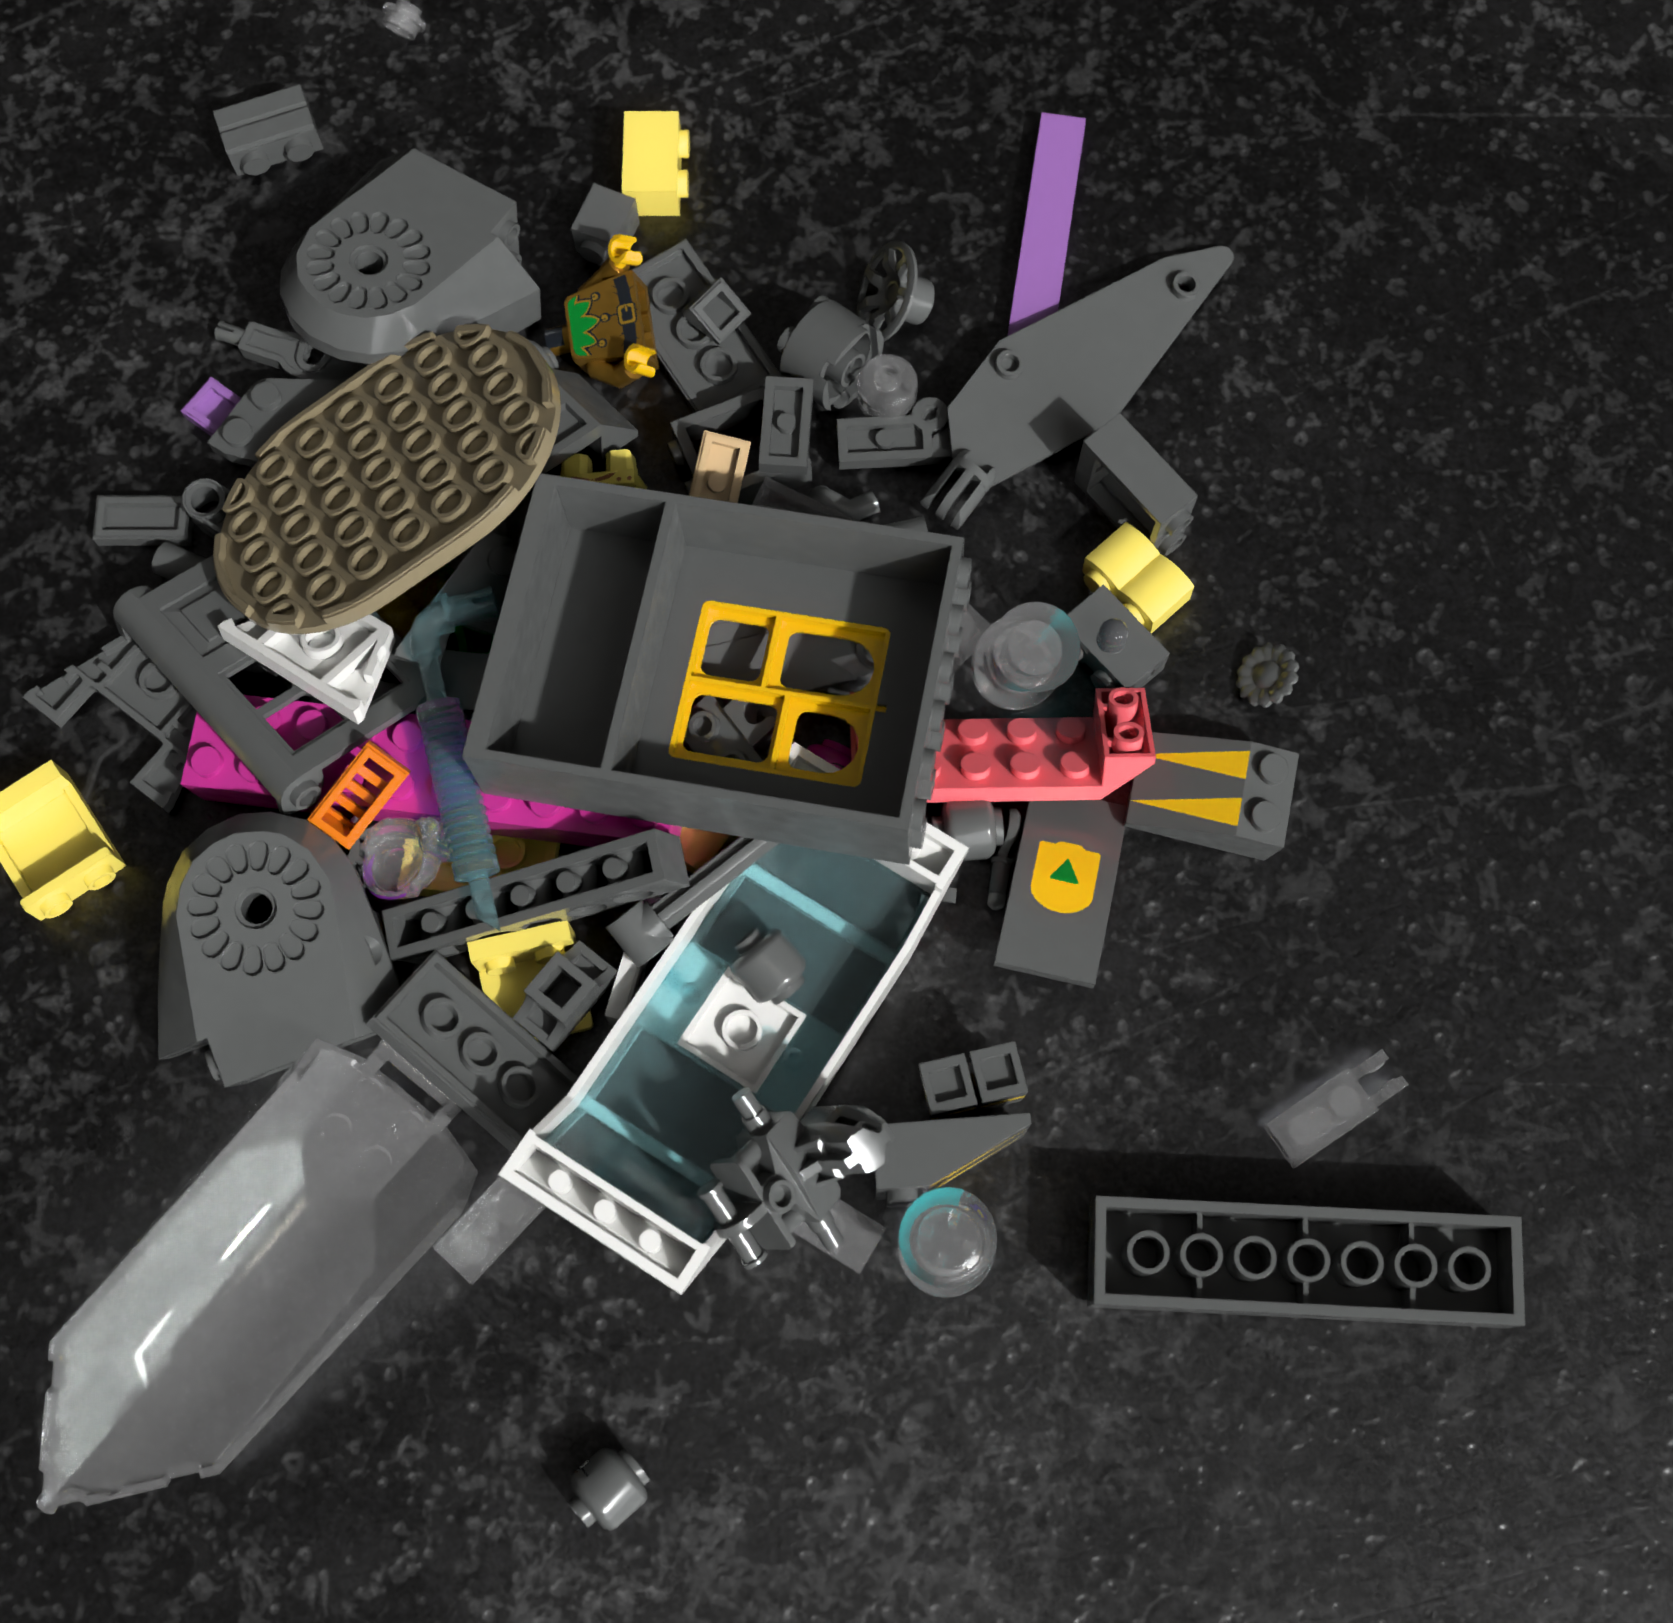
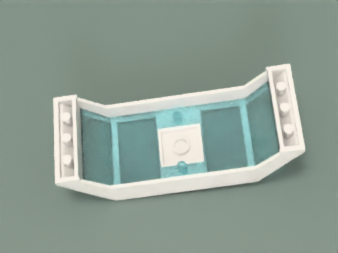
(658, 1092)

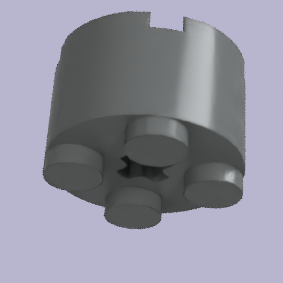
(830, 349)

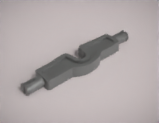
(284, 351)

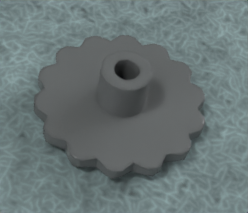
(1267, 674)

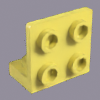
(515, 958)

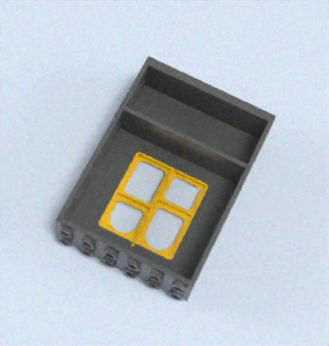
(610, 642)

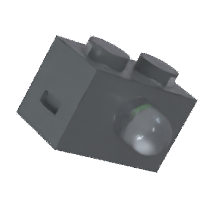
(1116, 643)

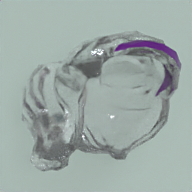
(403, 856)

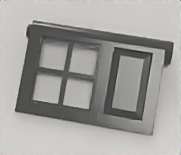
(182, 638)

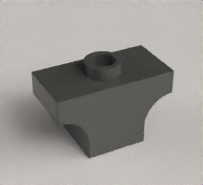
(564, 994)

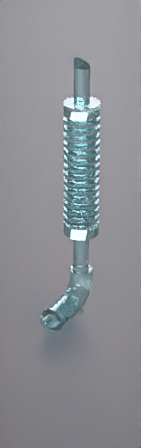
(444, 742)

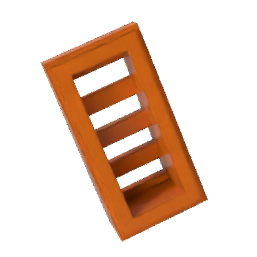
(335, 823)

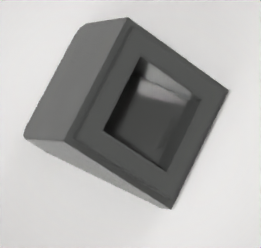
(716, 311)

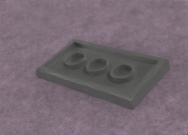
(693, 362)
(472, 1051)

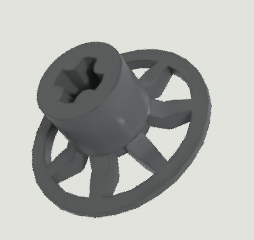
(900, 294)

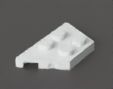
(331, 665)

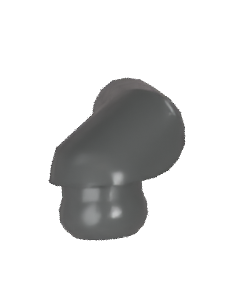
(856, 508)

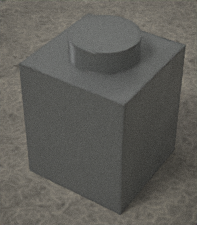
(600, 219)

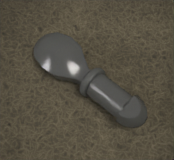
(1002, 864)

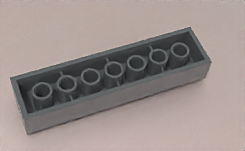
(1305, 1262)

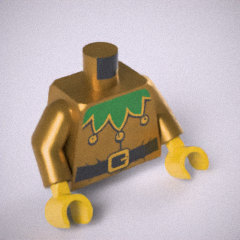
(610, 321)

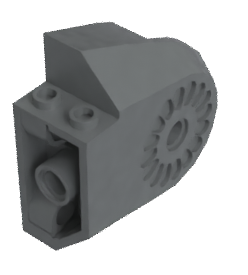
(407, 258)
(272, 984)

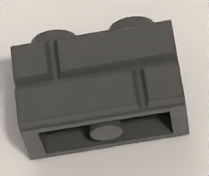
(268, 131)

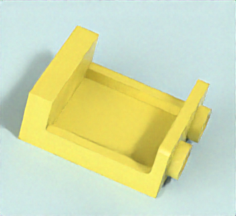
(53, 842)

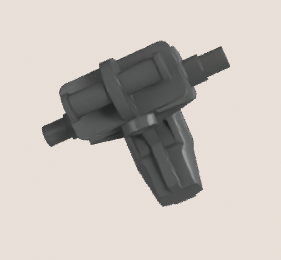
(790, 1173)

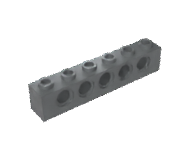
(540, 895)

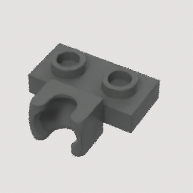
(729, 729)

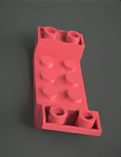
(1045, 755)

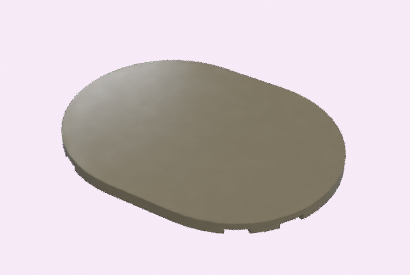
(387, 479)

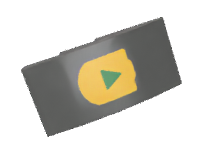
(1062, 890)

